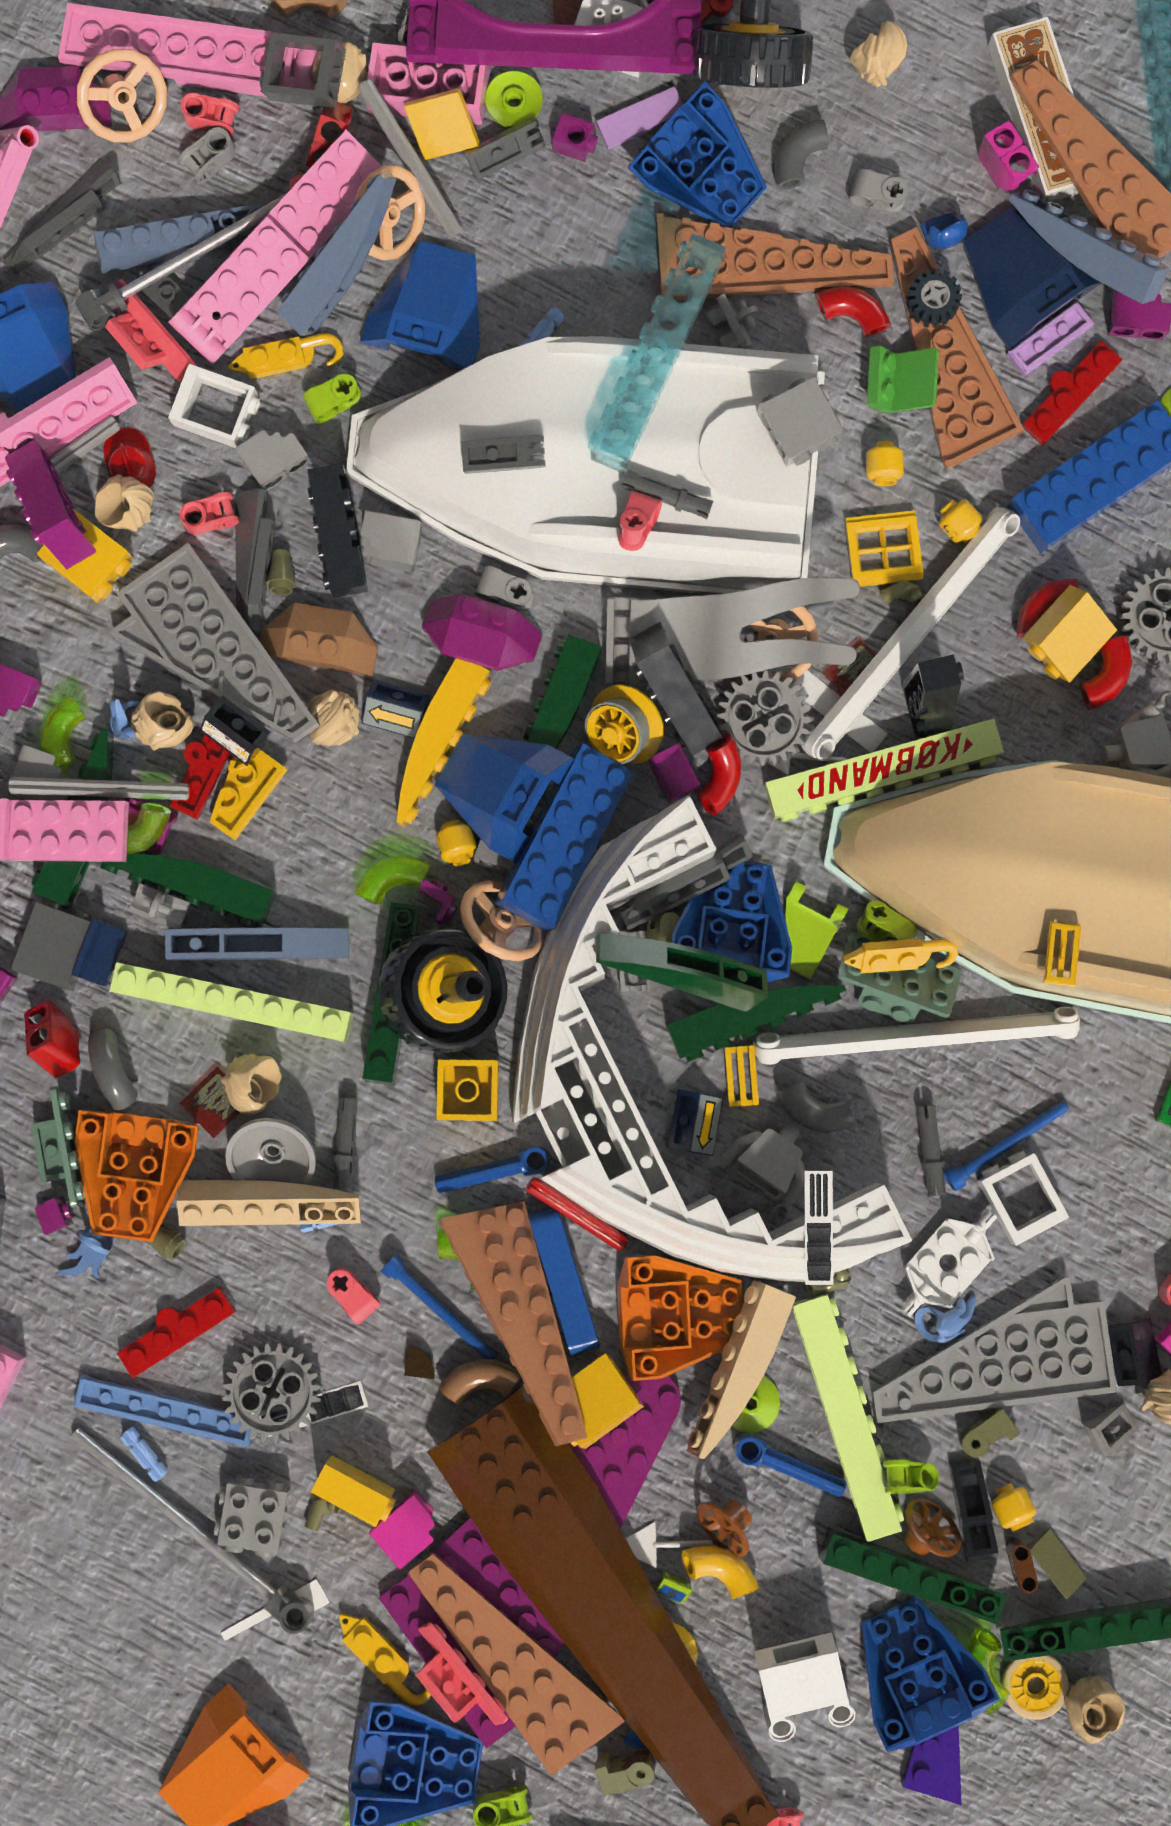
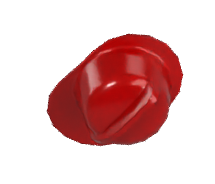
(129, 455)

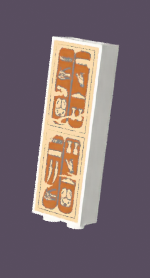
(1011, 51)

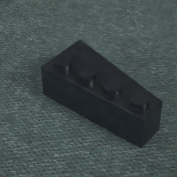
(337, 529)
(932, 695)

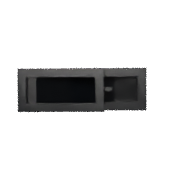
(973, 1511)

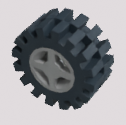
(936, 288)

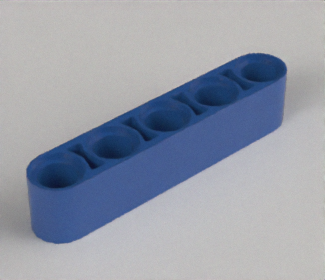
(564, 1281)

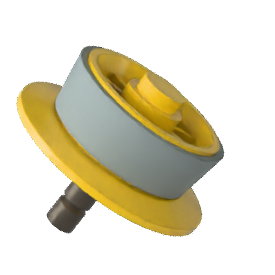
(624, 725)

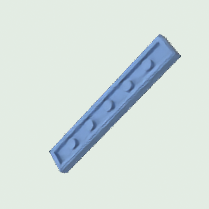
(159, 1410)

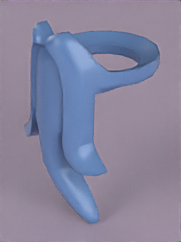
(118, 719)
(93, 1251)
(948, 1324)

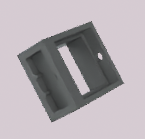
(328, 77)

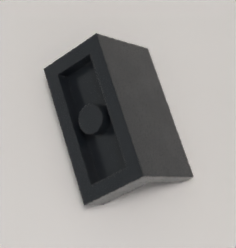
(1134, 1352)

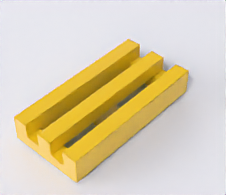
(1059, 980)
(741, 1073)

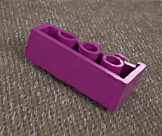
(47, 505)

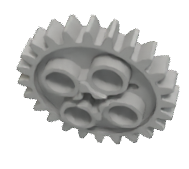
(1154, 639)
(777, 740)
(246, 1382)

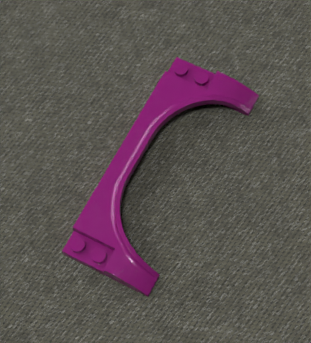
(648, 41)

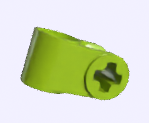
(329, 398)
(888, 925)
(910, 1477)
(504, 1806)

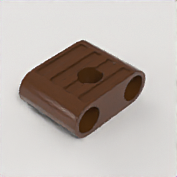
(1022, 1565)

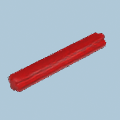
(577, 1214)

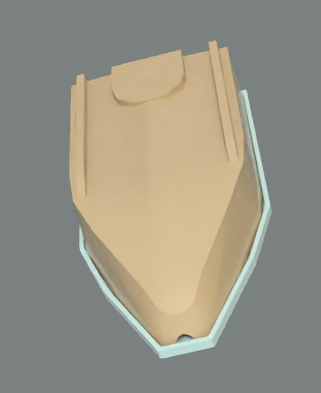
(1021, 846)

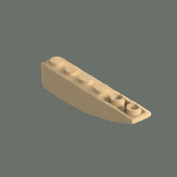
(263, 1203)
(742, 1364)

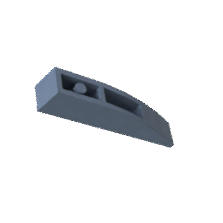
(164, 239)
(1093, 248)
(338, 261)
(256, 944)

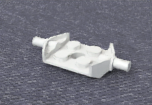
(971, 1254)

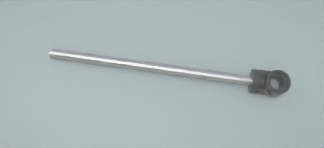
(98, 307)
(280, 1600)

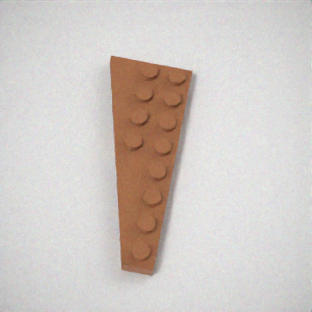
(1106, 175)
(770, 263)
(970, 402)
(509, 1279)
(539, 1694)

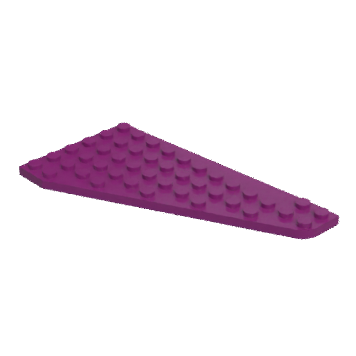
(618, 1468)

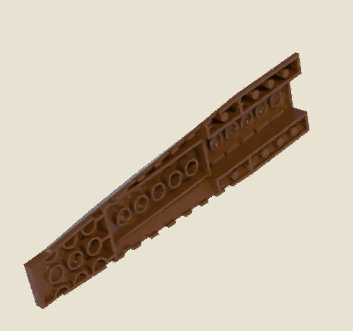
(582, 1576)

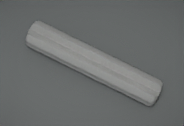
(85, 443)

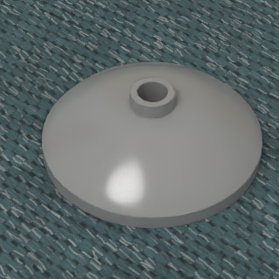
(252, 1158)

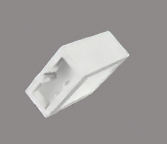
(188, 393)
(1035, 1225)

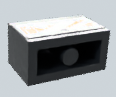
(234, 730)

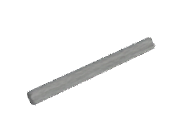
(410, 158)
(98, 788)

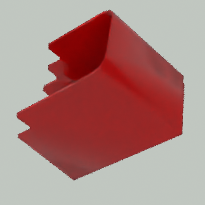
(341, 115)
(60, 1049)

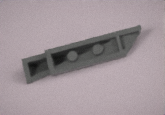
(64, 217)
(253, 555)
(688, 883)

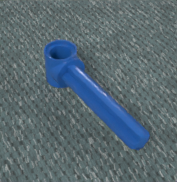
(492, 1171)
(787, 1465)

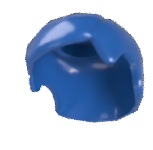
(945, 230)

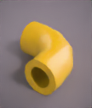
(722, 1564)

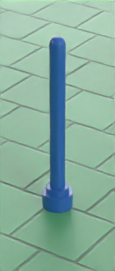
(959, 1175)
(397, 1270)

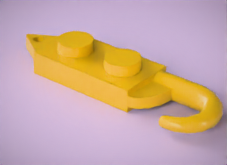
(284, 355)
(899, 955)

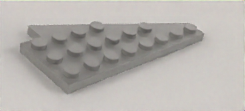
(197, 633)
(1023, 1356)

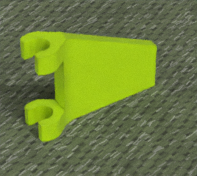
(809, 931)

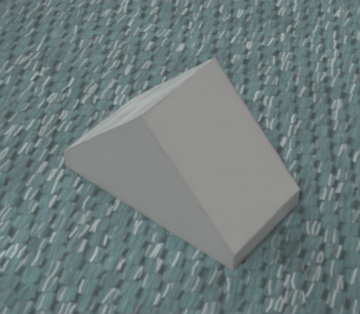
(1110, 1429)

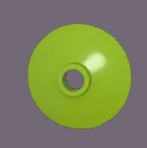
(511, 87)
(764, 1412)

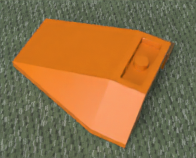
(131, 1169)
(672, 1315)
(228, 1766)

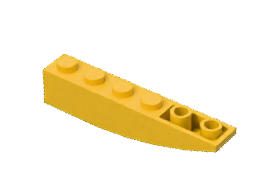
(439, 731)

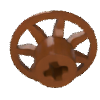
(730, 1523)
(926, 1533)

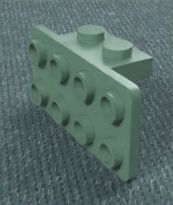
(903, 991)
(55, 1147)

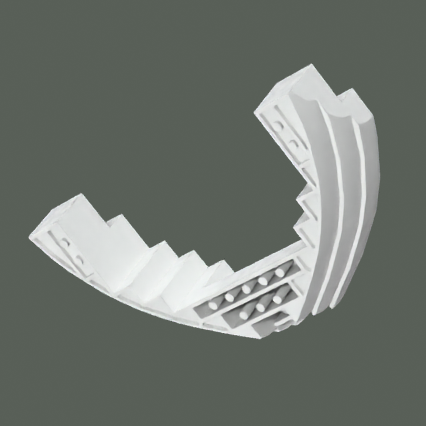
(591, 1117)

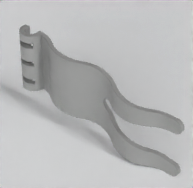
(710, 627)

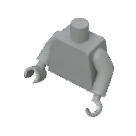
(1142, 741)
(769, 1163)

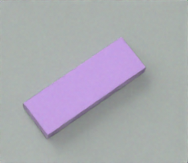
(638, 118)
(1050, 339)

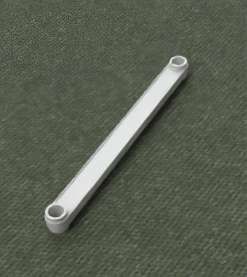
(823, 739)
(1061, 1023)

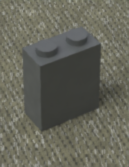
(52, 944)

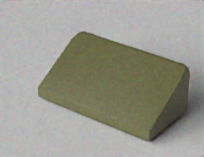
(1056, 1563)

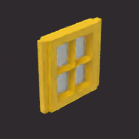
(884, 548)

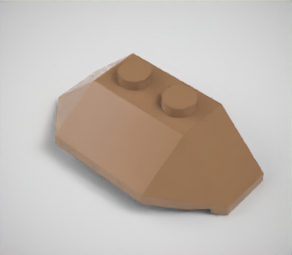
(320, 640)

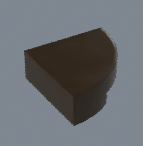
(418, 1363)

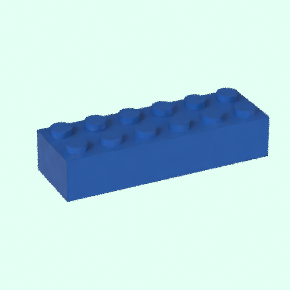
(1095, 478)
(564, 838)

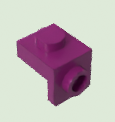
(437, 892)
(54, 1215)

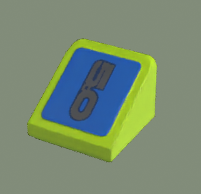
(673, 1588)

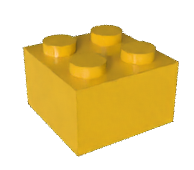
(468, 1090)

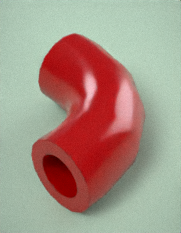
(856, 305)
(1039, 602)
(1111, 677)
(724, 777)

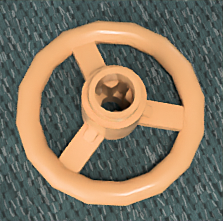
(121, 94)
(413, 195)
(782, 630)
(498, 924)

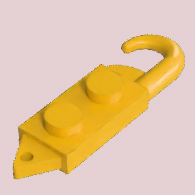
(379, 1657)

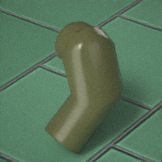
(904, 590)
(840, 1280)
(318, 1510)

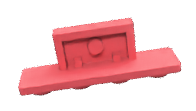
(147, 338)
(452, 1682)

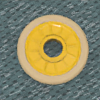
(1039, 1704)

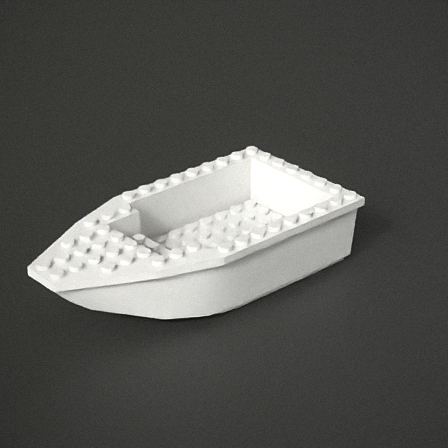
(567, 515)

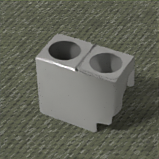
(272, 457)
(391, 540)
(39, 764)

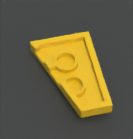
(245, 792)

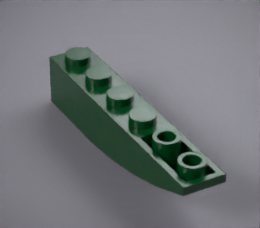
(564, 692)
(62, 879)
(200, 884)
(685, 969)
(722, 1022)
(383, 1043)
(910, 1575)
(1088, 1630)

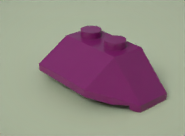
(48, 100)
(481, 632)

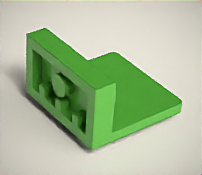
(902, 379)

